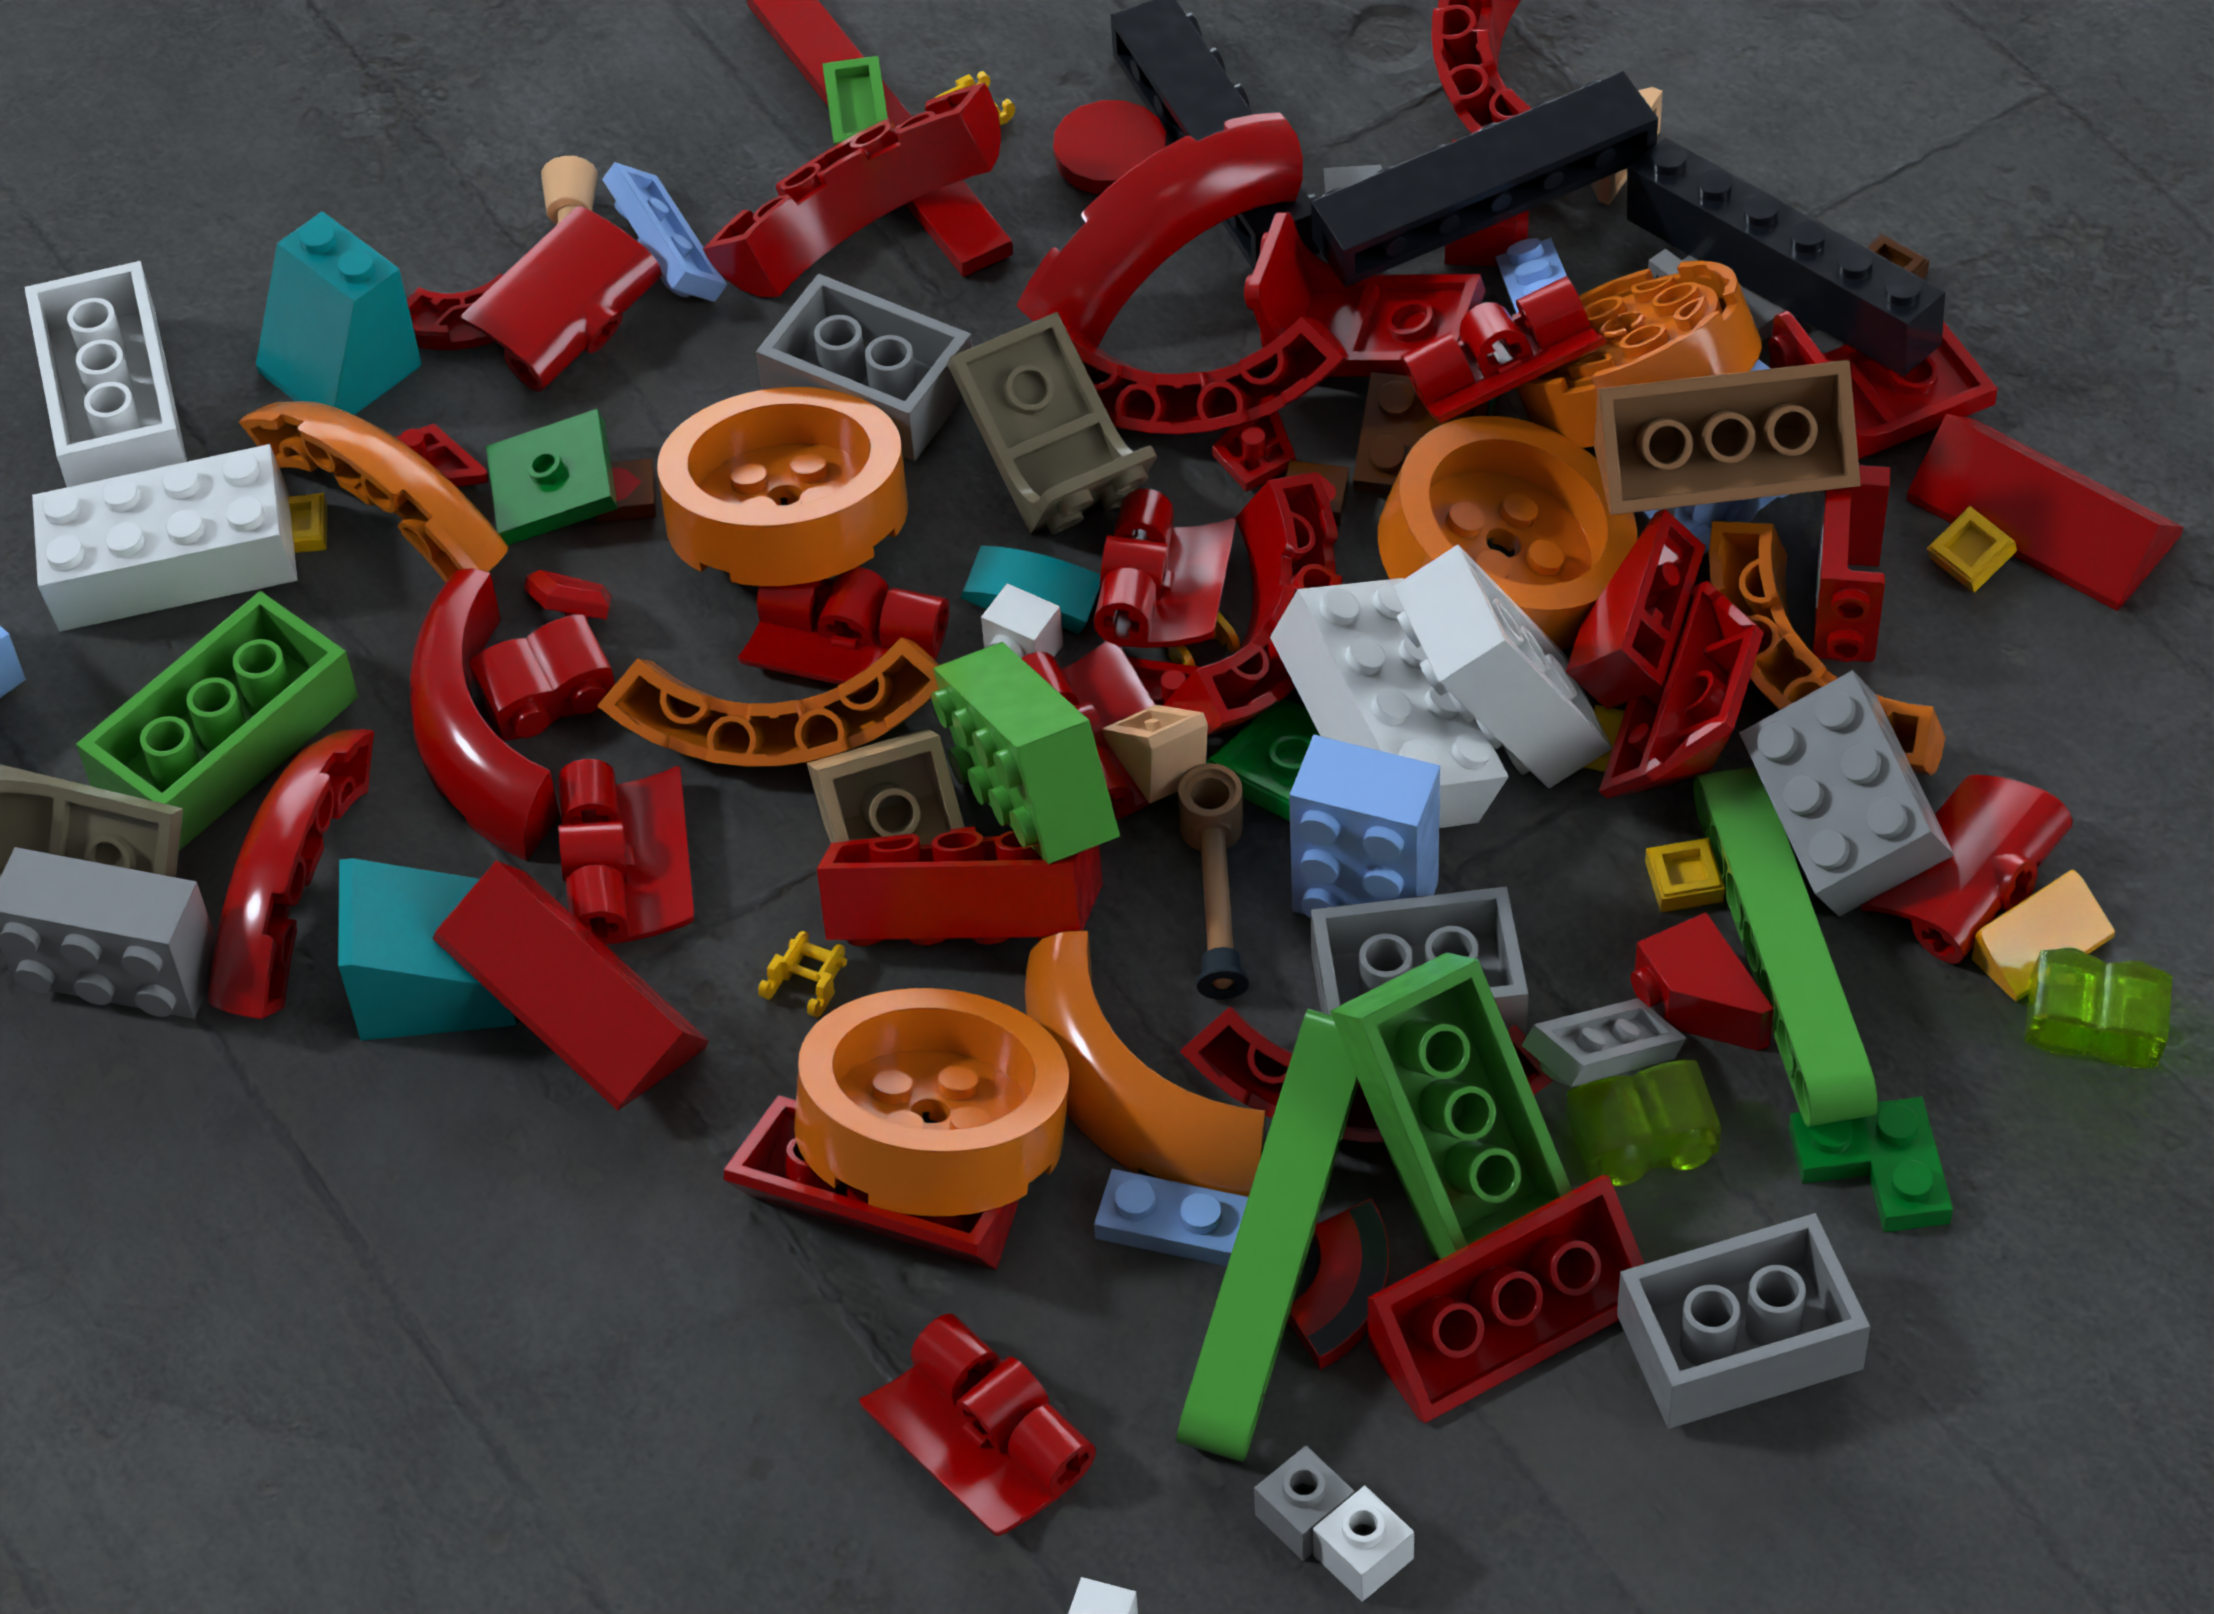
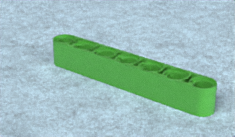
(1785, 948)
(1271, 1244)

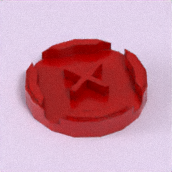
(1105, 142)

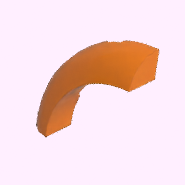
(382, 473)
(1751, 573)
(773, 733)
(1121, 1100)

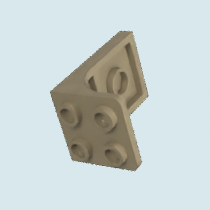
(1047, 425)
(86, 823)

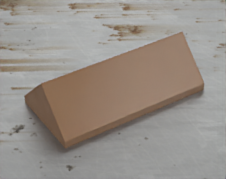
(1727, 437)

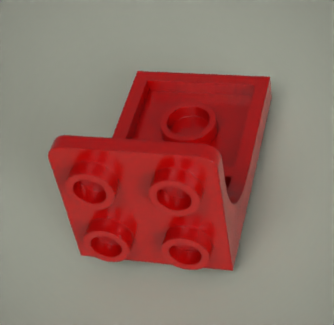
(1370, 319)
(1884, 402)

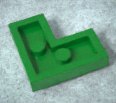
(1891, 1149)

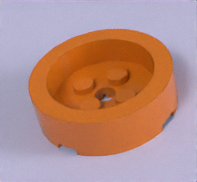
(1653, 333)
(814, 446)
(1524, 493)
(962, 1057)

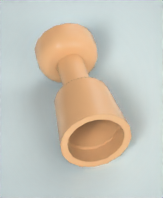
(568, 184)

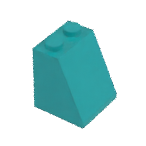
(335, 319)
(390, 963)

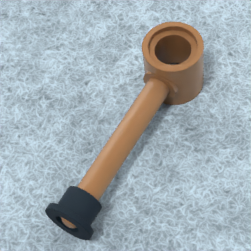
(1213, 833)

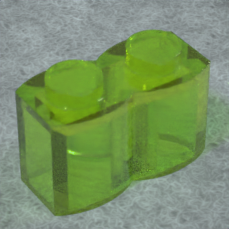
(2098, 1008)
(1644, 1122)

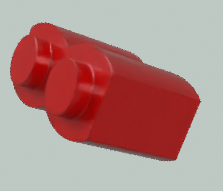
(542, 677)

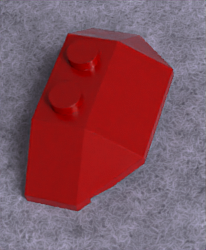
(1690, 718)

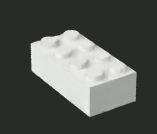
(104, 374)
(163, 538)
(1499, 668)
(1369, 691)

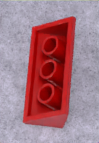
(2050, 511)
(567, 986)
(775, 1171)
(1504, 1300)

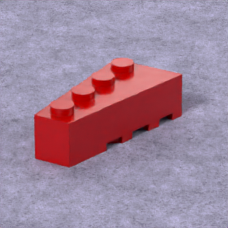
(953, 889)

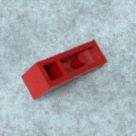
(1638, 617)

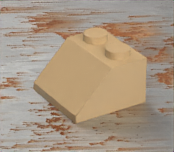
(887, 790)

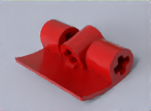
(564, 296)
(1500, 350)
(1161, 579)
(840, 625)
(1105, 692)
(1998, 842)
(624, 851)
(981, 1427)

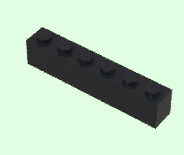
(1193, 97)
(1482, 178)
(1786, 256)

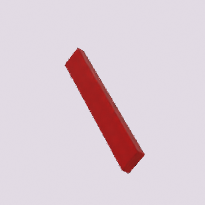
(949, 214)

